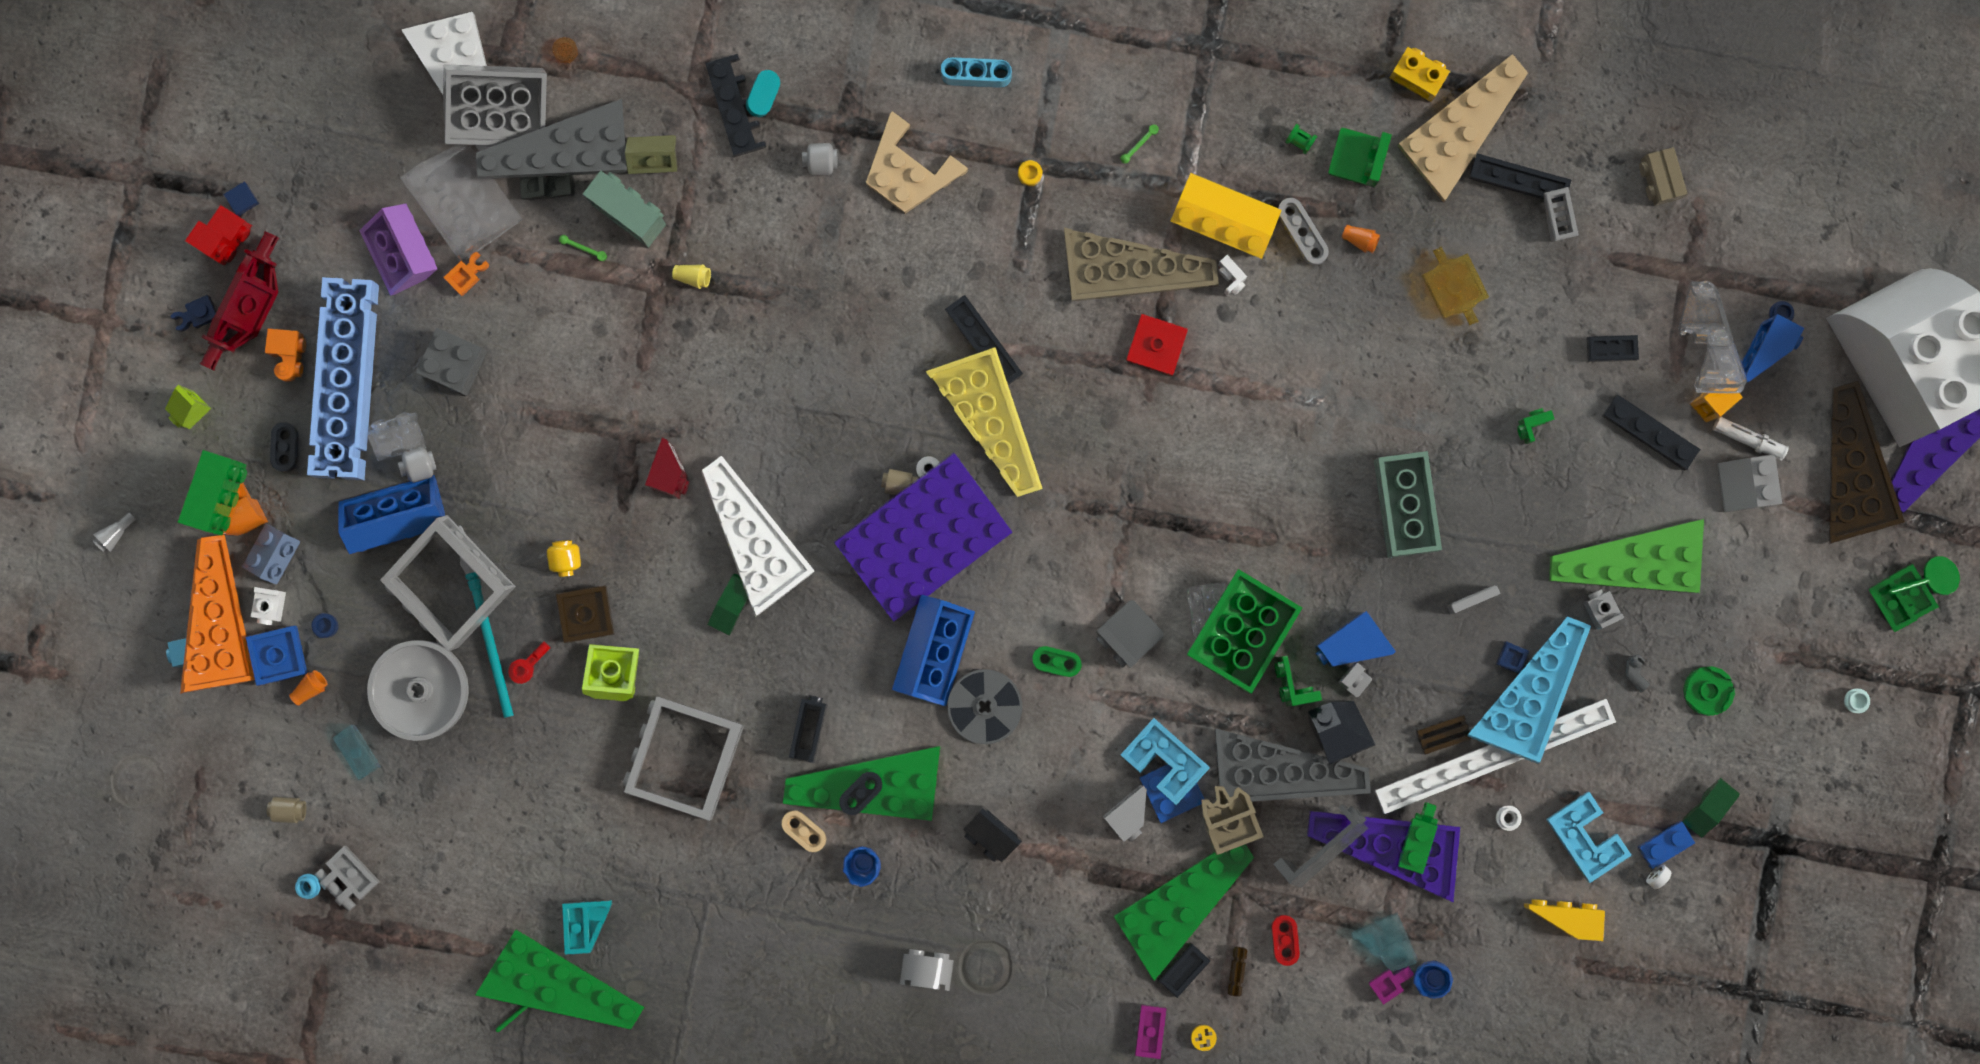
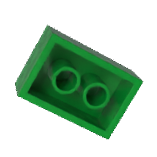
(213, 493)

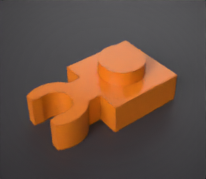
(463, 276)

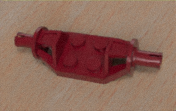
(244, 303)

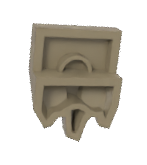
(1230, 820)

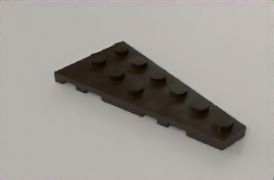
(1859, 479)

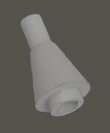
(109, 536)

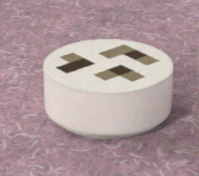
(1659, 877)

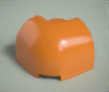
(245, 515)

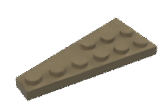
(1118, 268)

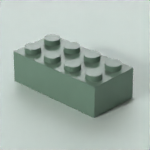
(1407, 504)

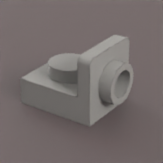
(1355, 680)

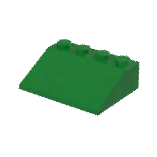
(1244, 631)

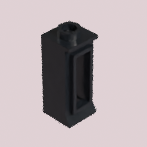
(812, 703)

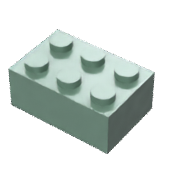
(625, 207)

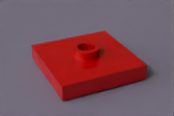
(1157, 345)

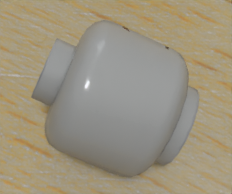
(820, 159)
(417, 464)

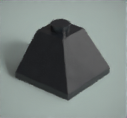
(1340, 730)

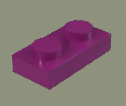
(1150, 1031)

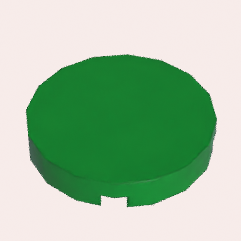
(1709, 691)

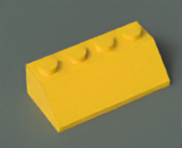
(1226, 215)

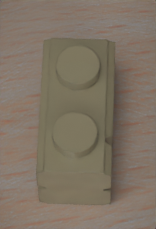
(1663, 176)

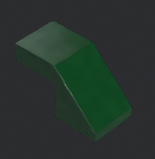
(729, 606)
(1712, 808)

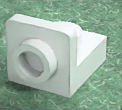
(1230, 270)

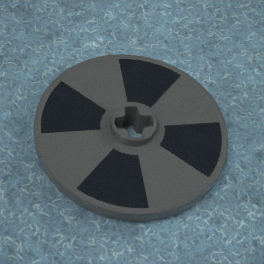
(1004, 706)

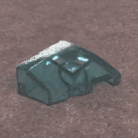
(1388, 941)

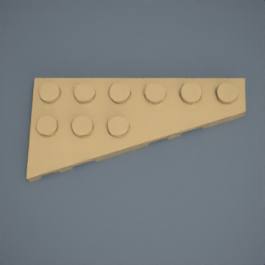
(1453, 136)

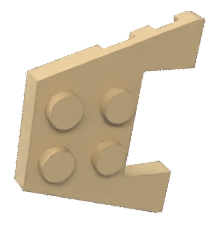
(901, 177)

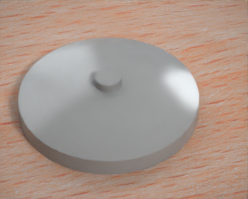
(417, 690)

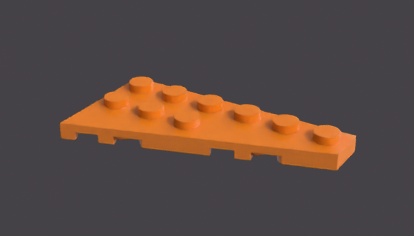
(215, 632)

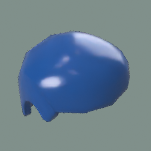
(861, 866)
(1433, 979)

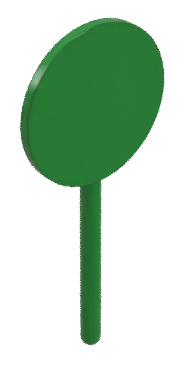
(1939, 575)

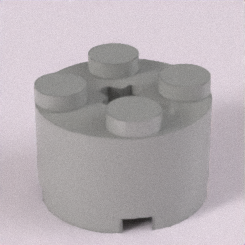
(926, 971)

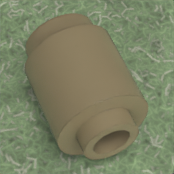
(896, 481)
(286, 810)

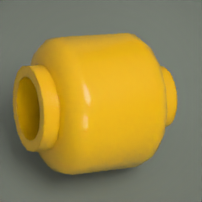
(563, 557)

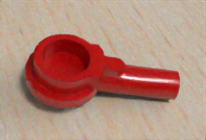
(522, 670)

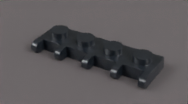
(732, 106)

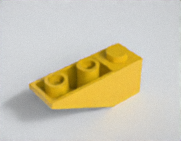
(1578, 922)

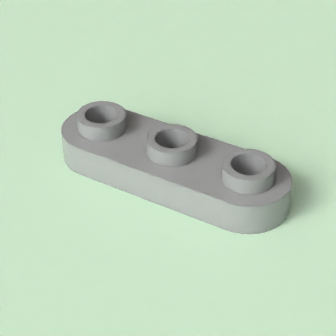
(1298, 221)

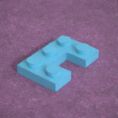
(1159, 741)
(1590, 859)

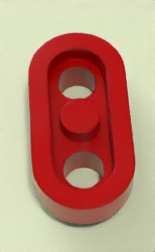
(1285, 939)

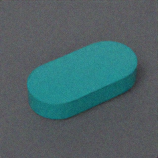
(763, 93)

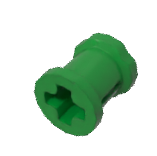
(1301, 139)

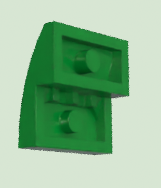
(1905, 606)

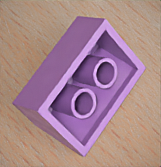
(398, 248)

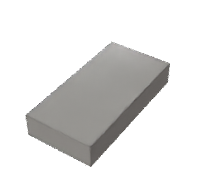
(1473, 599)

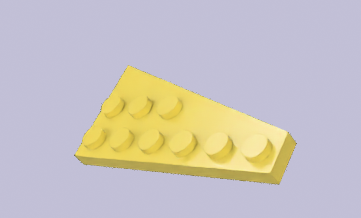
(986, 408)

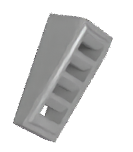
(1570, 217)

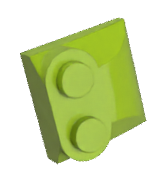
(610, 672)

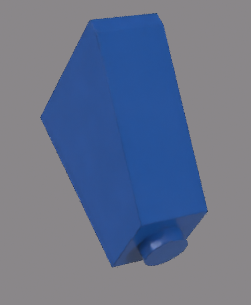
(1354, 643)

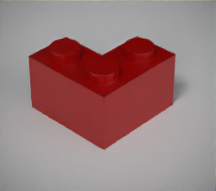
(220, 236)

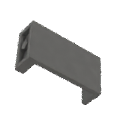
(1301, 876)

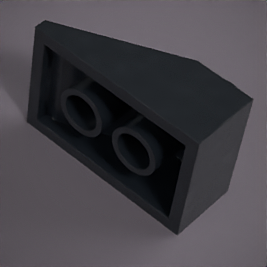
(992, 835)

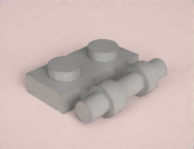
(352, 873)

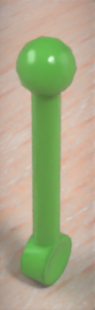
(1153, 130)
(602, 256)

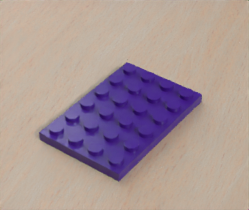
(923, 536)

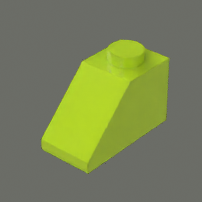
(185, 407)

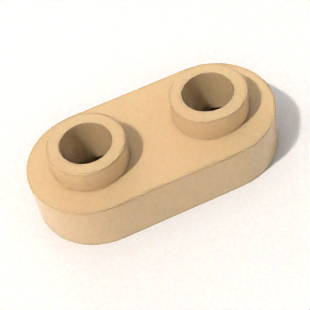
(804, 831)

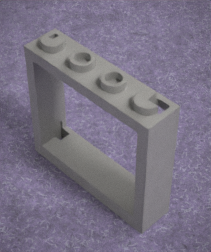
(473, 557)
(639, 754)

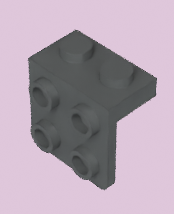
(1129, 634)

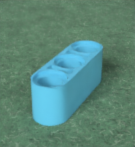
(965, 65)

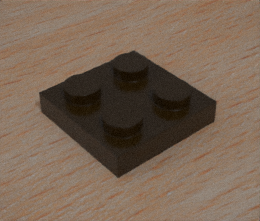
(585, 614)

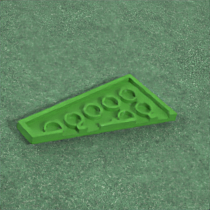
(1652, 561)

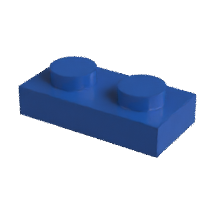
(1666, 845)

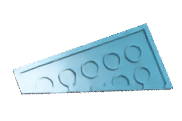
(1530, 705)

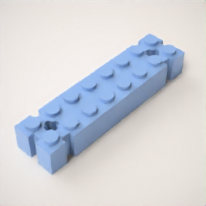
(343, 379)

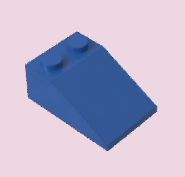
(1771, 343)

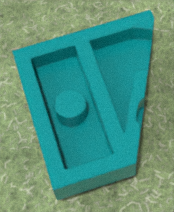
(583, 924)

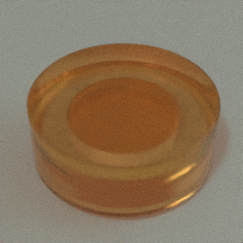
(565, 50)

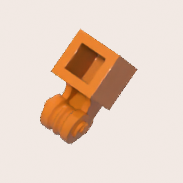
(288, 346)

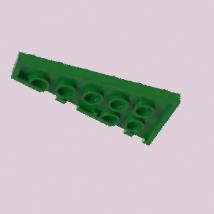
(905, 793)
(1171, 913)
(546, 981)

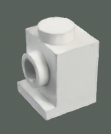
(275, 601)

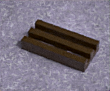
(1464, 728)

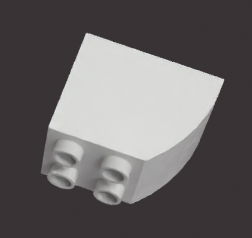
(1916, 351)

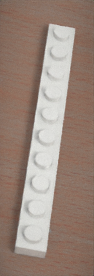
(1487, 759)

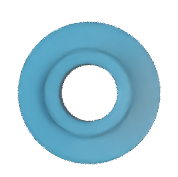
(302, 888)

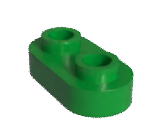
(1056, 662)

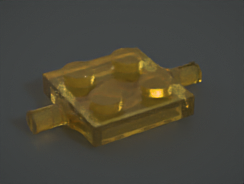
(1455, 286)

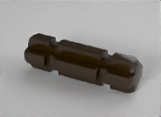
(1237, 971)

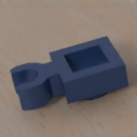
(198, 312)

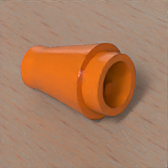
(1361, 238)
(310, 686)

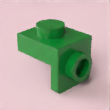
(1536, 418)

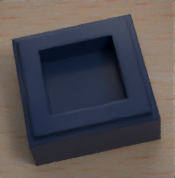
(241, 198)
(1512, 657)

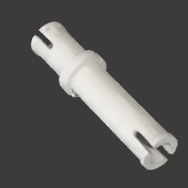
(1759, 442)

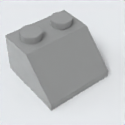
(1749, 483)
(1128, 815)

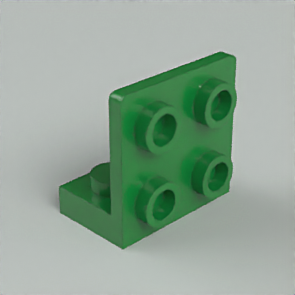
(1359, 156)
(1287, 692)

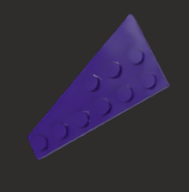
(1931, 456)
(1383, 845)

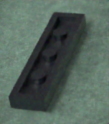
(1516, 177)
(980, 335)
(1651, 432)

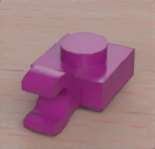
(1388, 985)

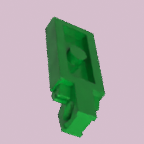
(1419, 839)

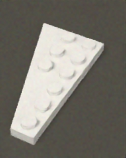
(447, 42)
(760, 549)

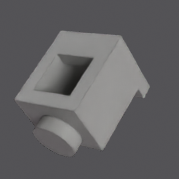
(1599, 618)

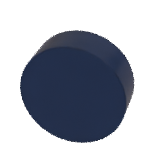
(324, 625)

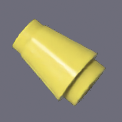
(693, 275)

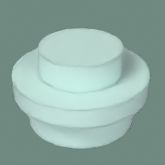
(1857, 700)

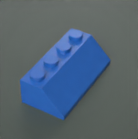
(389, 514)
(933, 650)

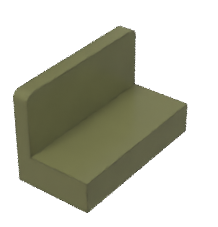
(651, 154)

